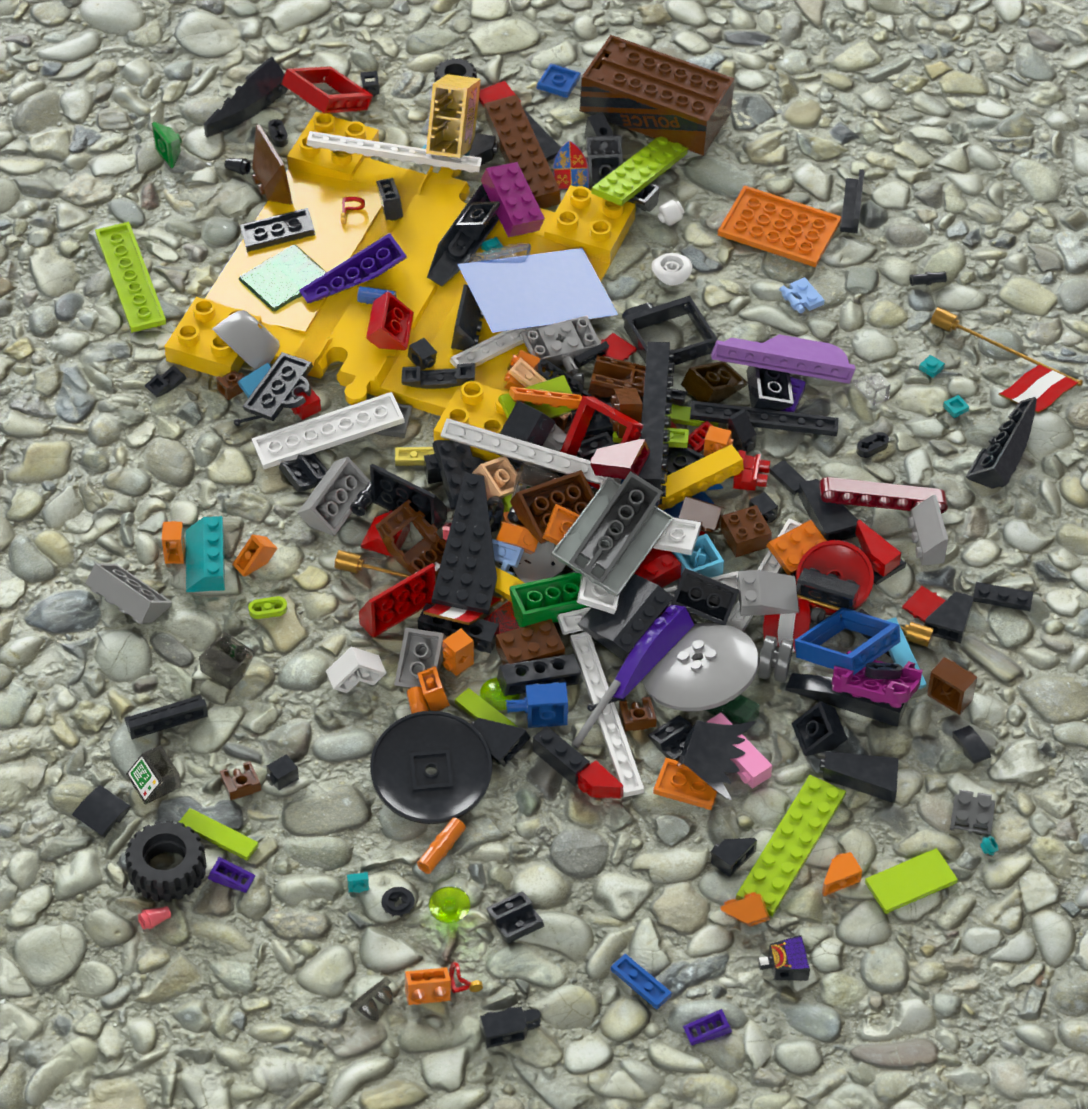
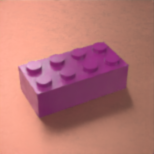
(518, 206)

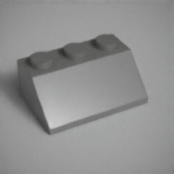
(928, 532)

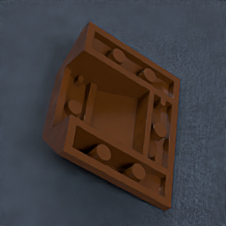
(269, 170)
(615, 373)

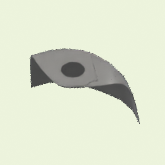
(249, 341)
(540, 564)

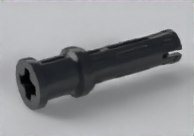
(363, 499)

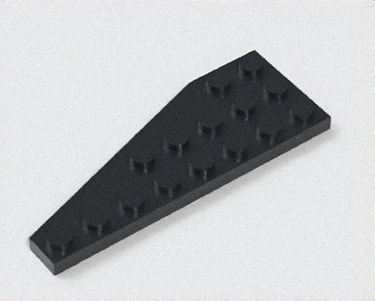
(468, 562)

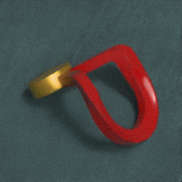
(344, 209)
(474, 986)

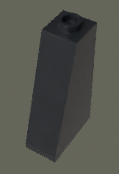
(831, 519)
(862, 773)

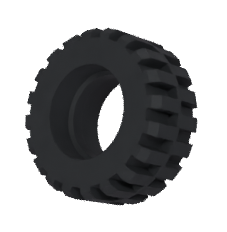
(163, 839)

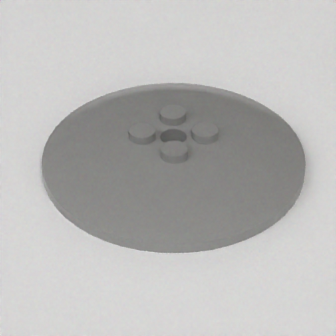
(697, 685)

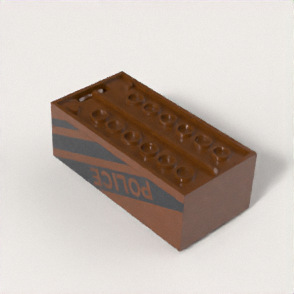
(656, 94)

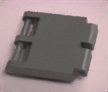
(972, 812)

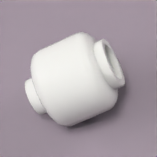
(670, 212)

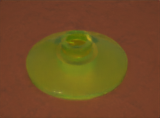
(492, 695)
(449, 897)

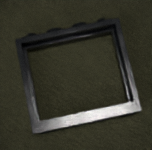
(666, 312)

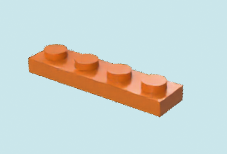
(541, 397)

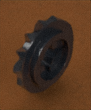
(393, 895)

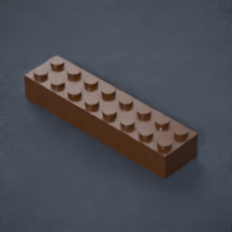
(520, 145)

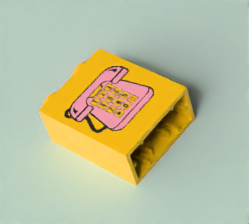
(453, 116)

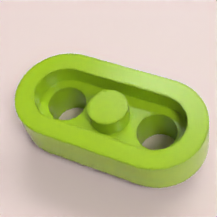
(267, 607)

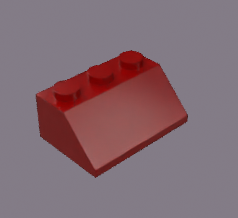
(389, 323)

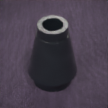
(238, 165)

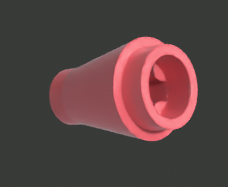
(152, 917)

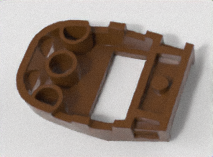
(421, 555)

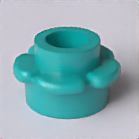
(989, 845)

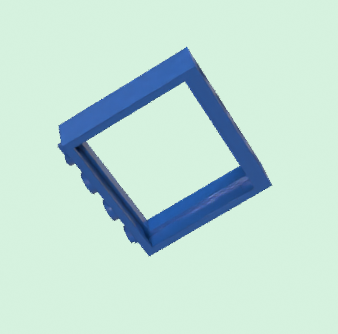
(884, 637)

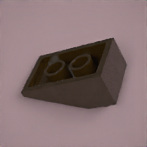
(712, 382)

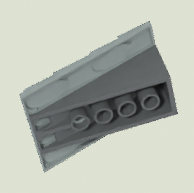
(614, 533)

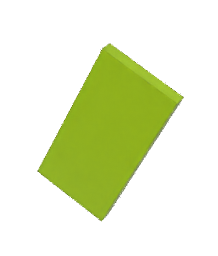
(556, 384)
(911, 881)

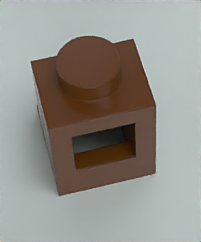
(228, 384)

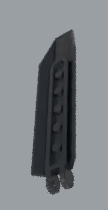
(457, 246)

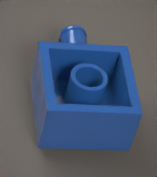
(543, 705)

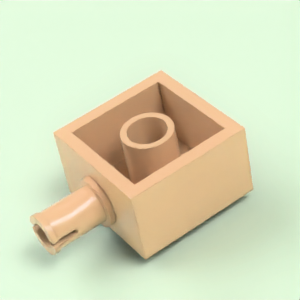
(498, 477)

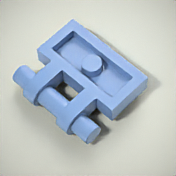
(806, 295)
(507, 555)

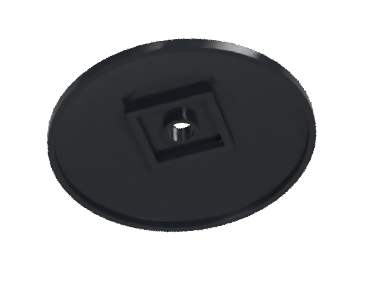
(437, 742)

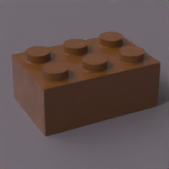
(529, 643)

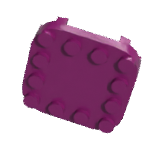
(878, 690)

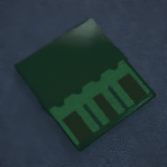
(281, 277)

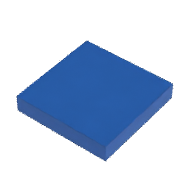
(558, 80)

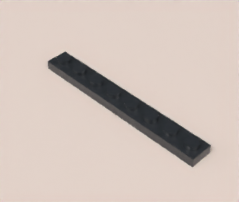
(766, 418)

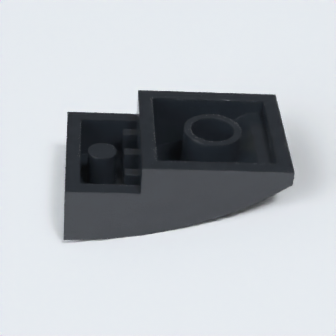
(603, 156)

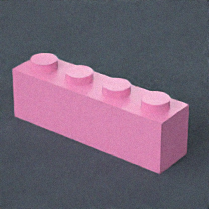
(752, 765)

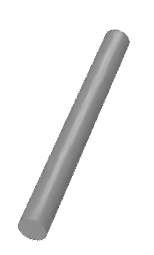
(596, 713)

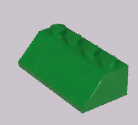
(545, 598)

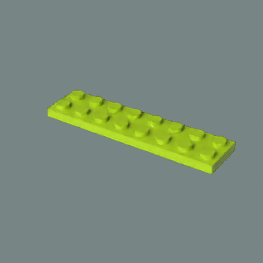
(639, 171)
(130, 277)
(792, 842)

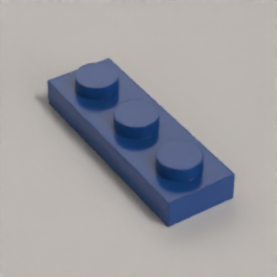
(641, 981)

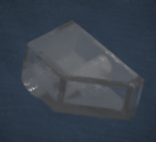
(873, 387)

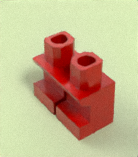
(750, 476)

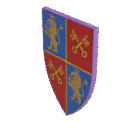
(570, 167)

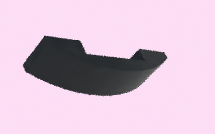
(438, 378)

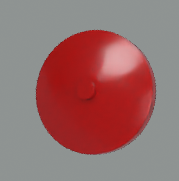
(841, 560)

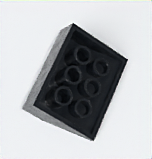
(392, 491)
(636, 611)

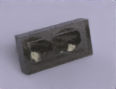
(366, 1004)

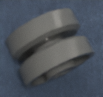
(774, 658)

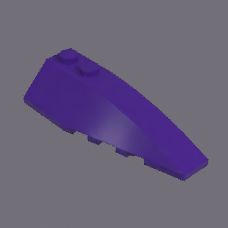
(357, 269)
(652, 647)

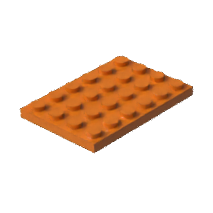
(779, 226)

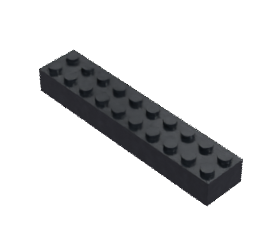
(656, 411)

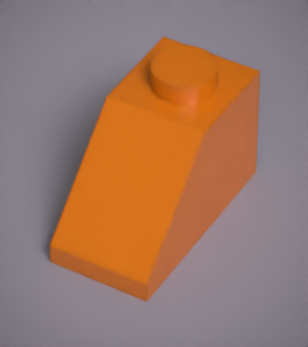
(518, 537)
(254, 554)
(433, 689)
(842, 873)

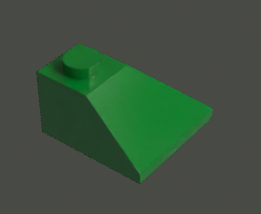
(166, 143)

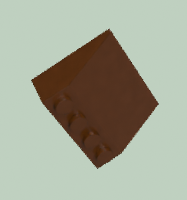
(536, 503)

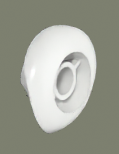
(672, 268)

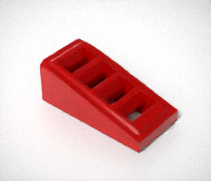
(696, 435)

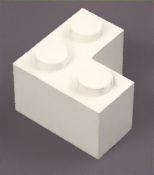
(353, 667)

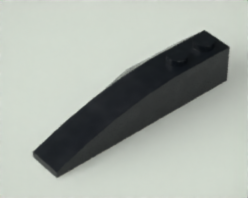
(256, 94)
(999, 461)
(820, 689)

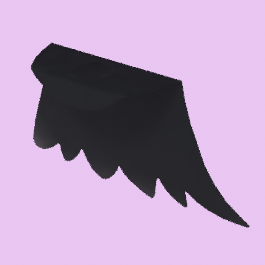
(709, 752)

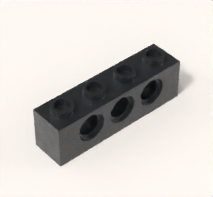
(481, 631)
(557, 669)

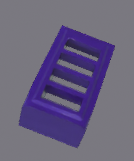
(798, 388)
(222, 879)
(704, 1021)

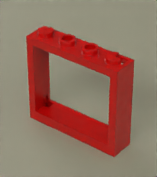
(351, 97)
(582, 419)

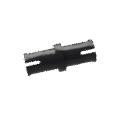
(928, 278)

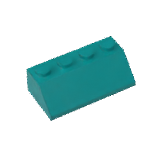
(205, 555)

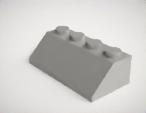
(331, 499)
(127, 592)

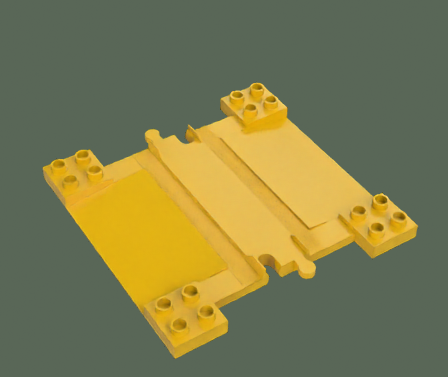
(338, 325)

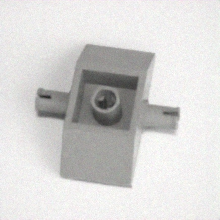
(561, 342)

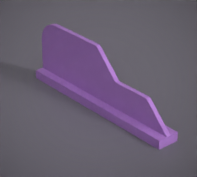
(789, 356)

